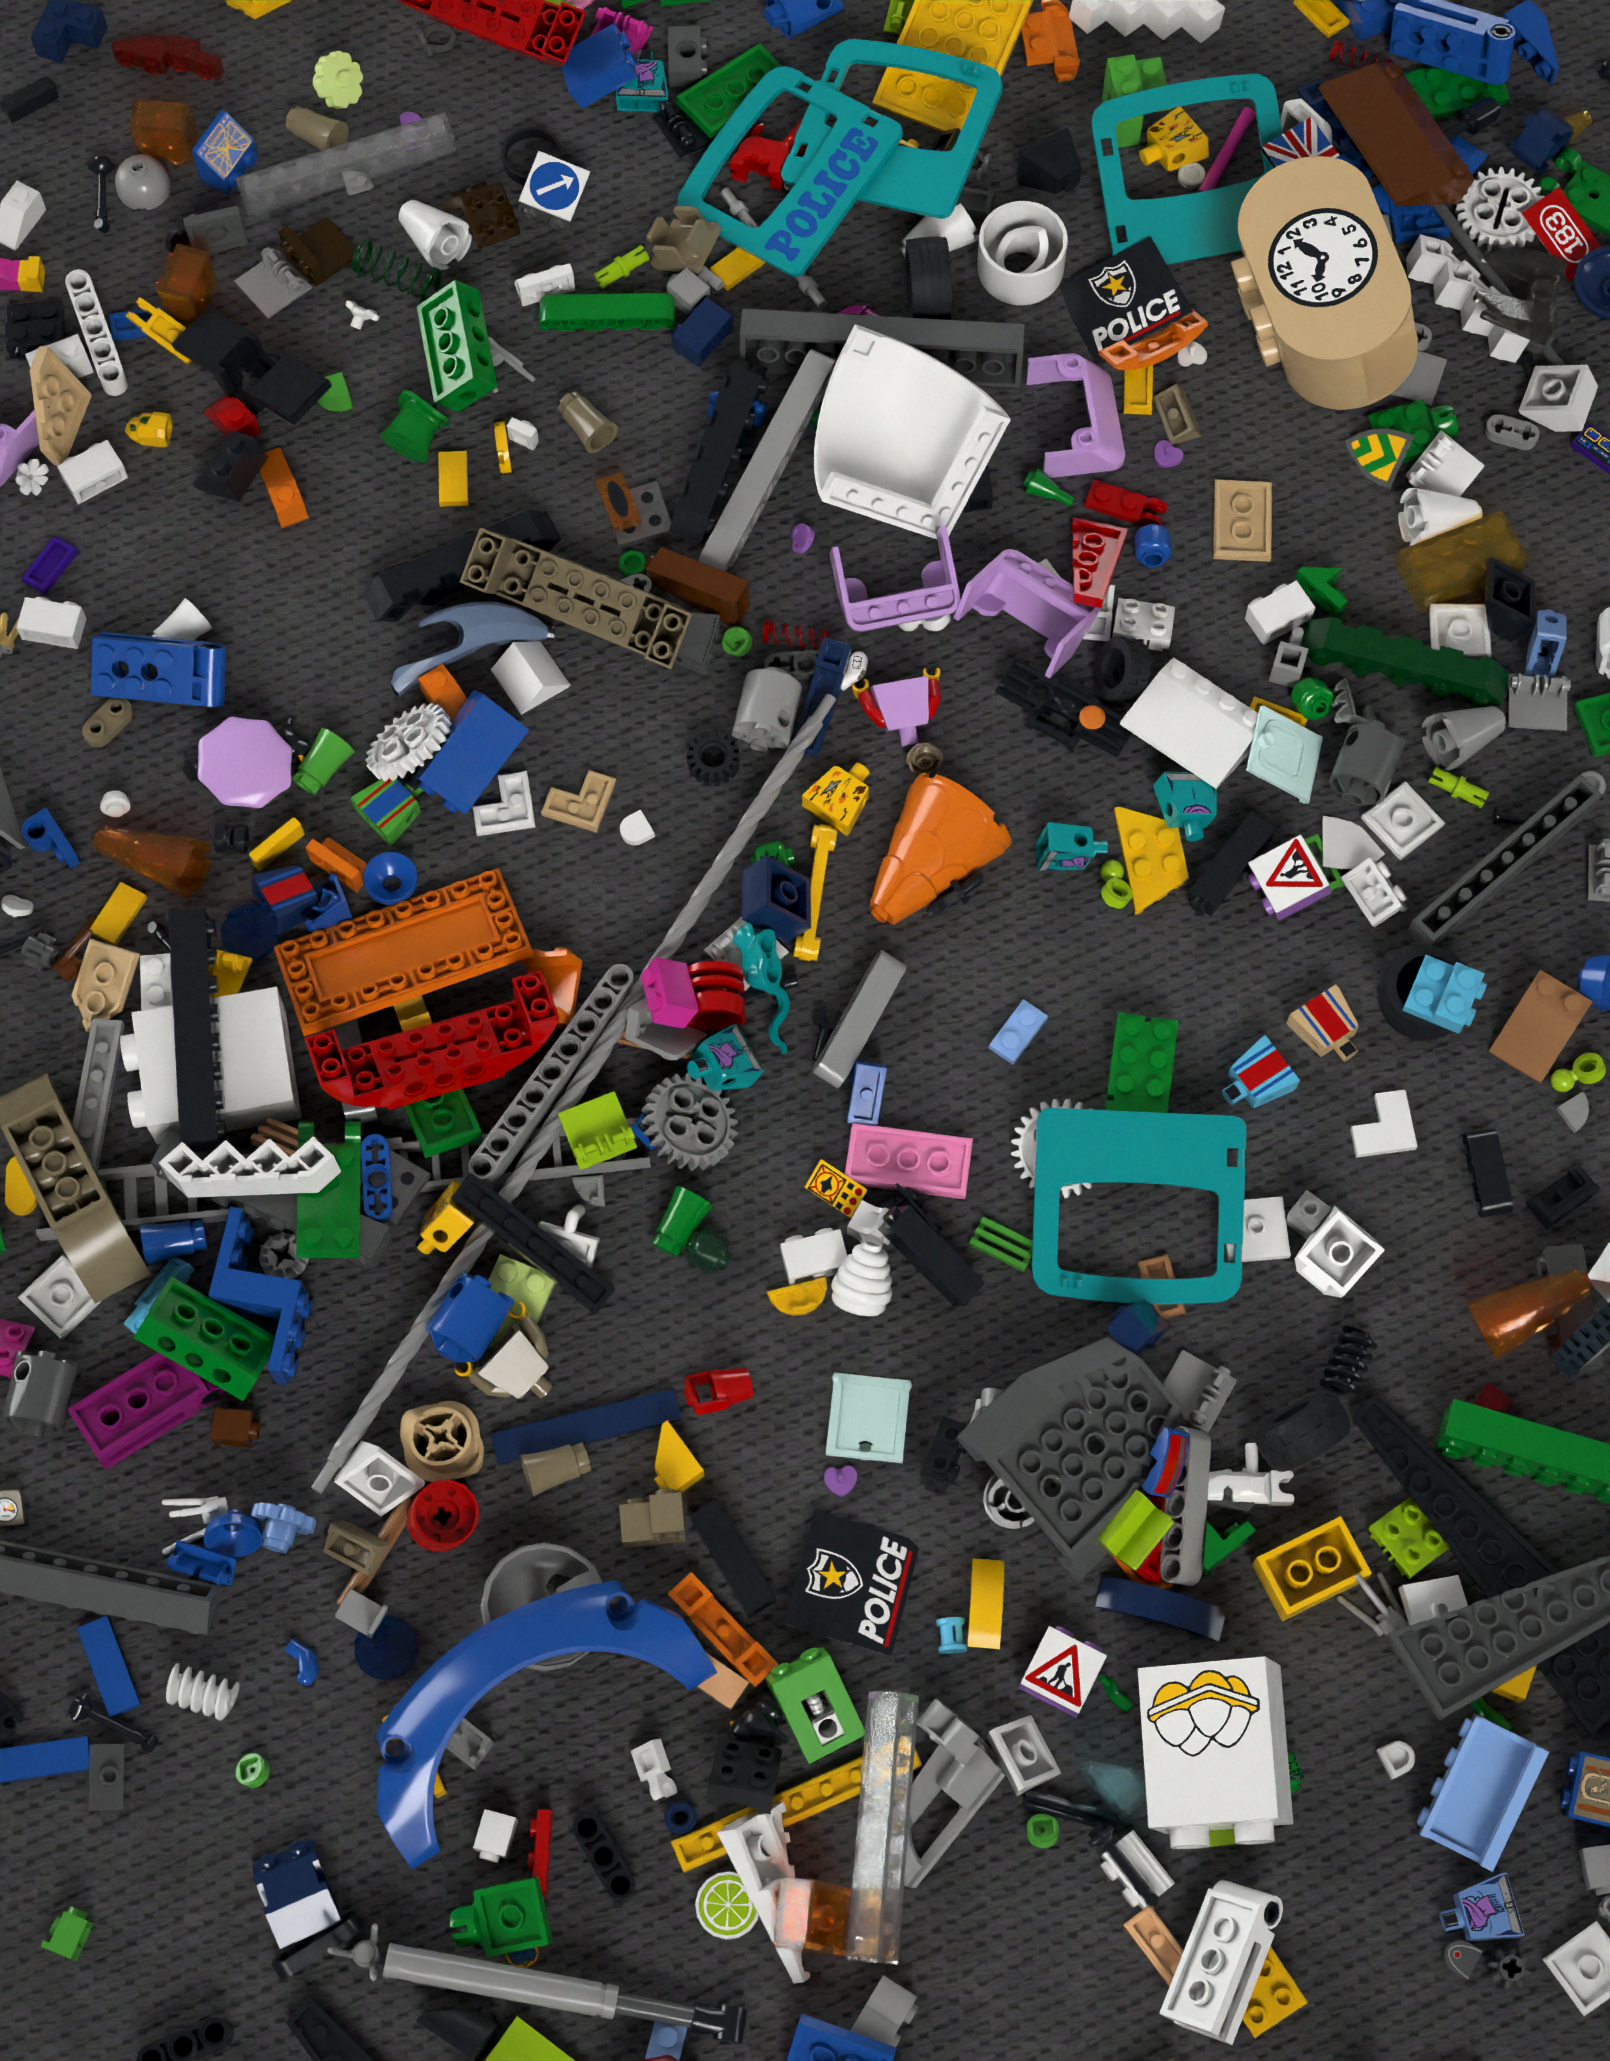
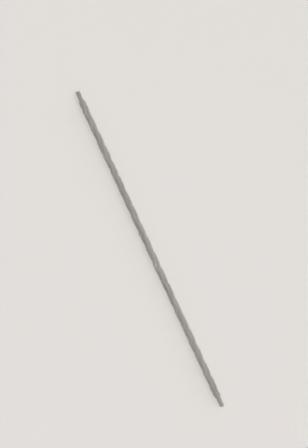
(575, 1091)

